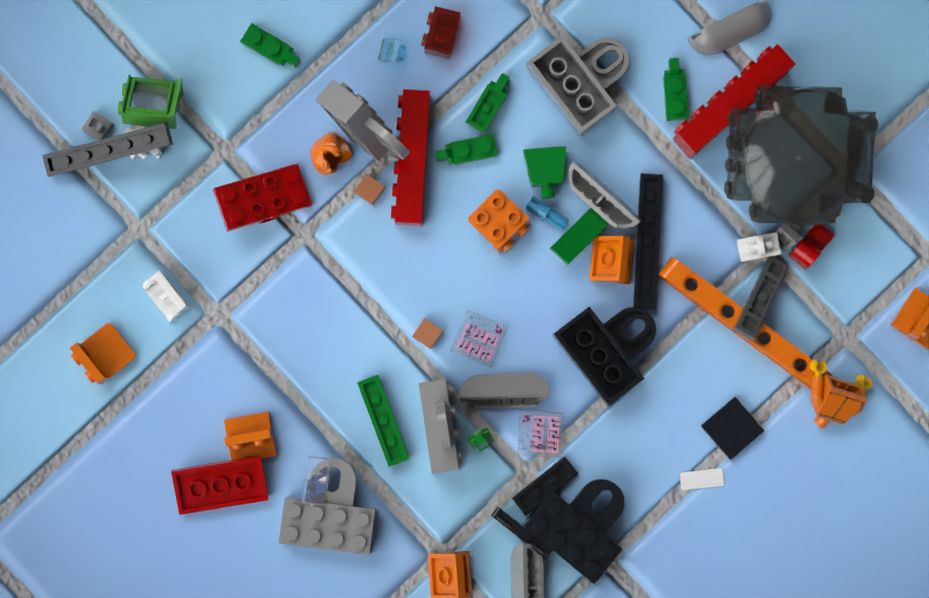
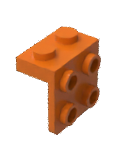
(500, 221)
(103, 354)

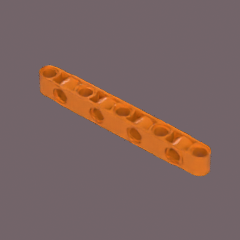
(712, 302)

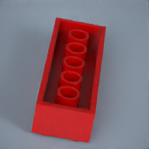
(738, 93)

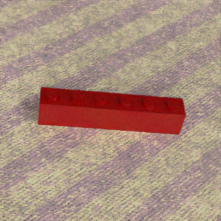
(411, 170)

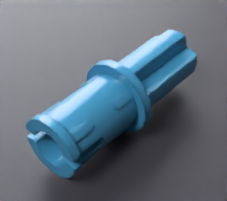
(547, 213)

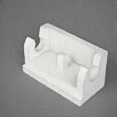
(165, 296)

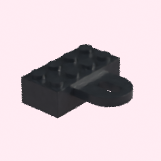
(604, 352)
(578, 530)

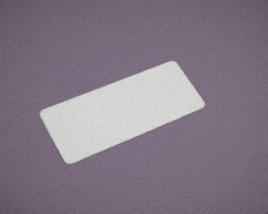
(702, 479)

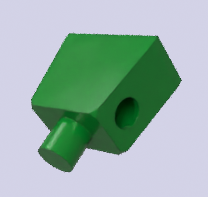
(545, 168)

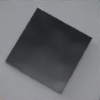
(732, 428)

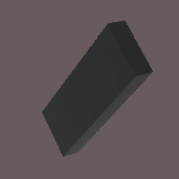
(551, 479)

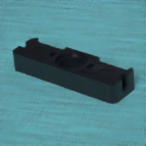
(521, 532)

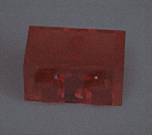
(442, 32)

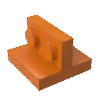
(611, 259)
(914, 318)
(250, 436)
(450, 575)

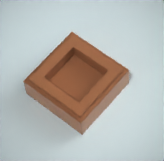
(369, 189)
(427, 333)

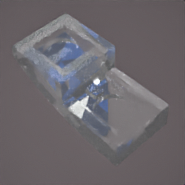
(316, 481)

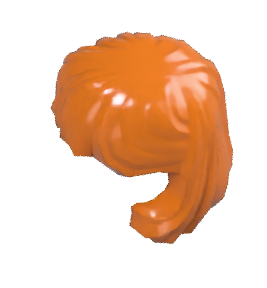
(329, 152)

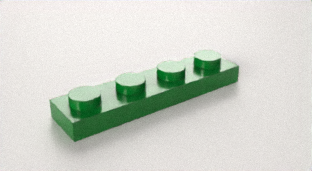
(383, 420)

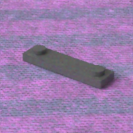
(760, 298)

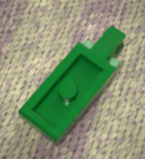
(269, 46)
(675, 92)
(488, 104)
(468, 150)
(480, 440)

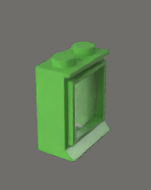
(150, 101)

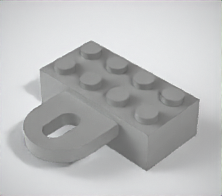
(577, 82)
(359, 121)
(439, 427)
(332, 526)

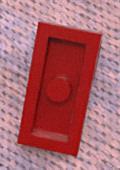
(811, 246)

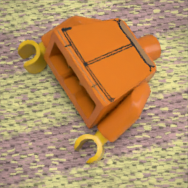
(836, 398)

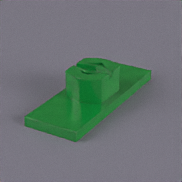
(579, 236)

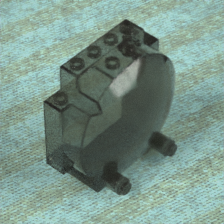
(799, 154)

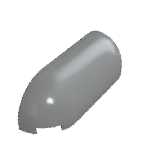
(732, 29)
(600, 197)
(504, 391)
(526, 572)

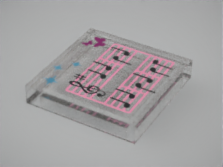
(479, 338)
(540, 434)

